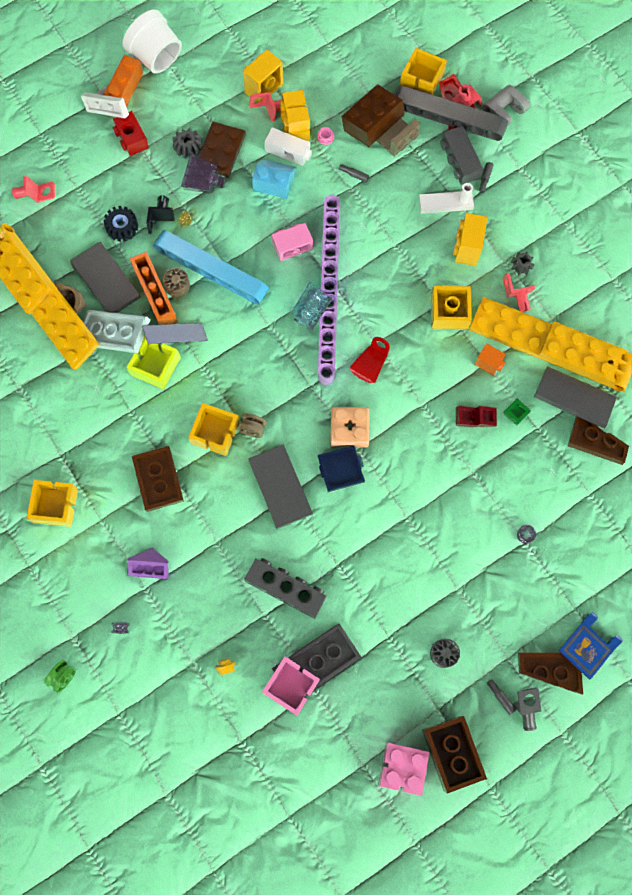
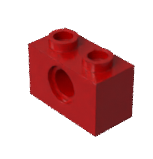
(136, 140)

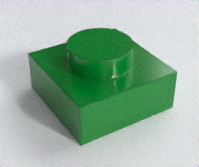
(517, 411)

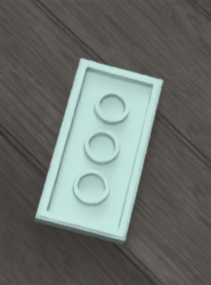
(116, 330)

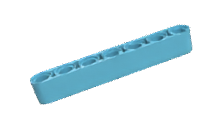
(211, 267)

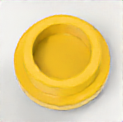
(225, 666)

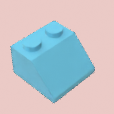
(273, 178)

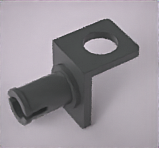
(528, 708)

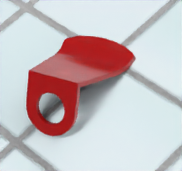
(370, 362)

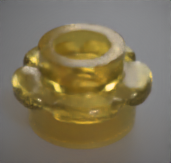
(185, 219)

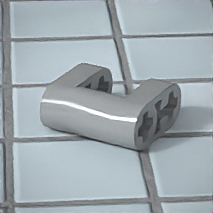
(507, 96)

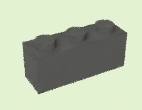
(461, 155)

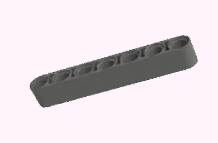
(452, 113)

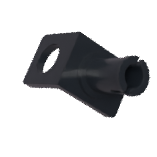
(159, 213)

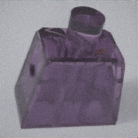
(201, 176)

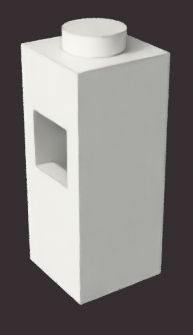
(288, 146)

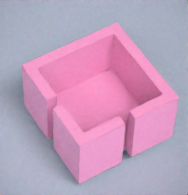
(290, 686)
(405, 768)

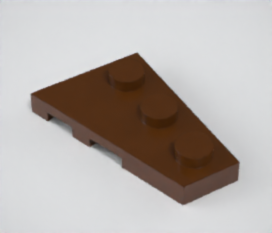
(594, 441)
(551, 669)

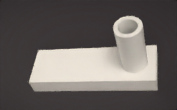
(104, 104)
(447, 201)

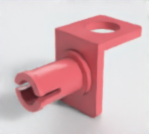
(467, 96)
(271, 105)
(33, 190)
(520, 294)

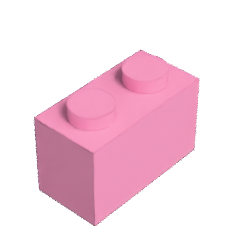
(292, 241)

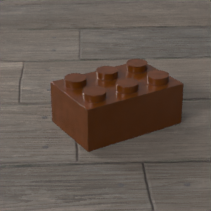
(373, 115)
(454, 754)

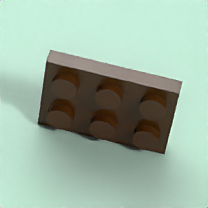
(222, 147)
(157, 478)

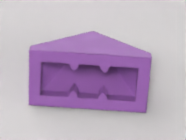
(148, 565)

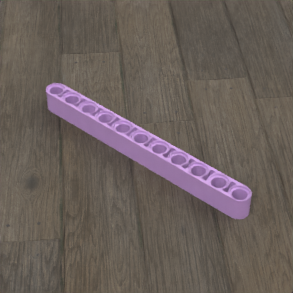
(331, 280)

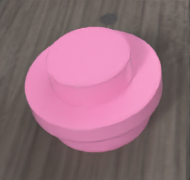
(325, 136)

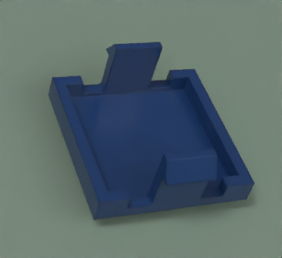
(341, 468)

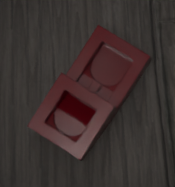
(476, 417)

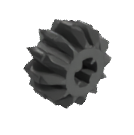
(187, 142)

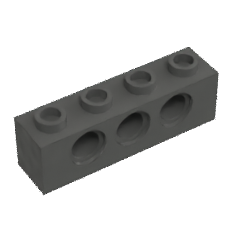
(310, 607)

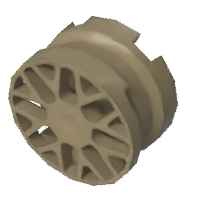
(176, 283)
(252, 425)

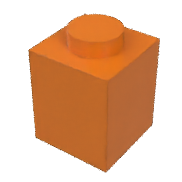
(490, 359)

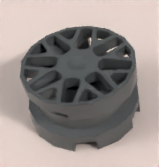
(444, 653)

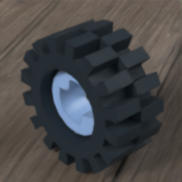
(120, 232)

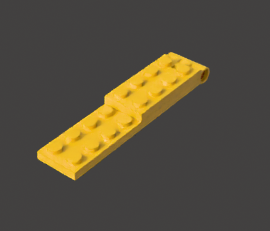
(43, 300)
(554, 344)

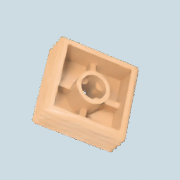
(349, 415)

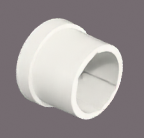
(152, 41)

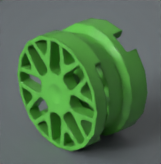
(60, 676)

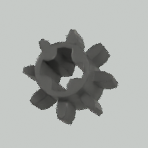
(523, 258)

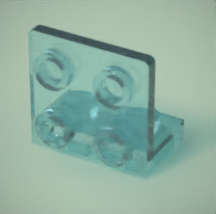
(311, 306)

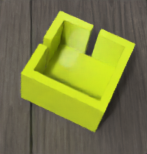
(155, 366)

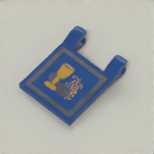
(587, 649)

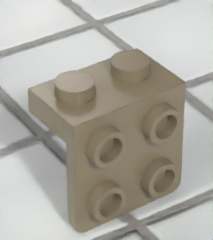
(399, 136)

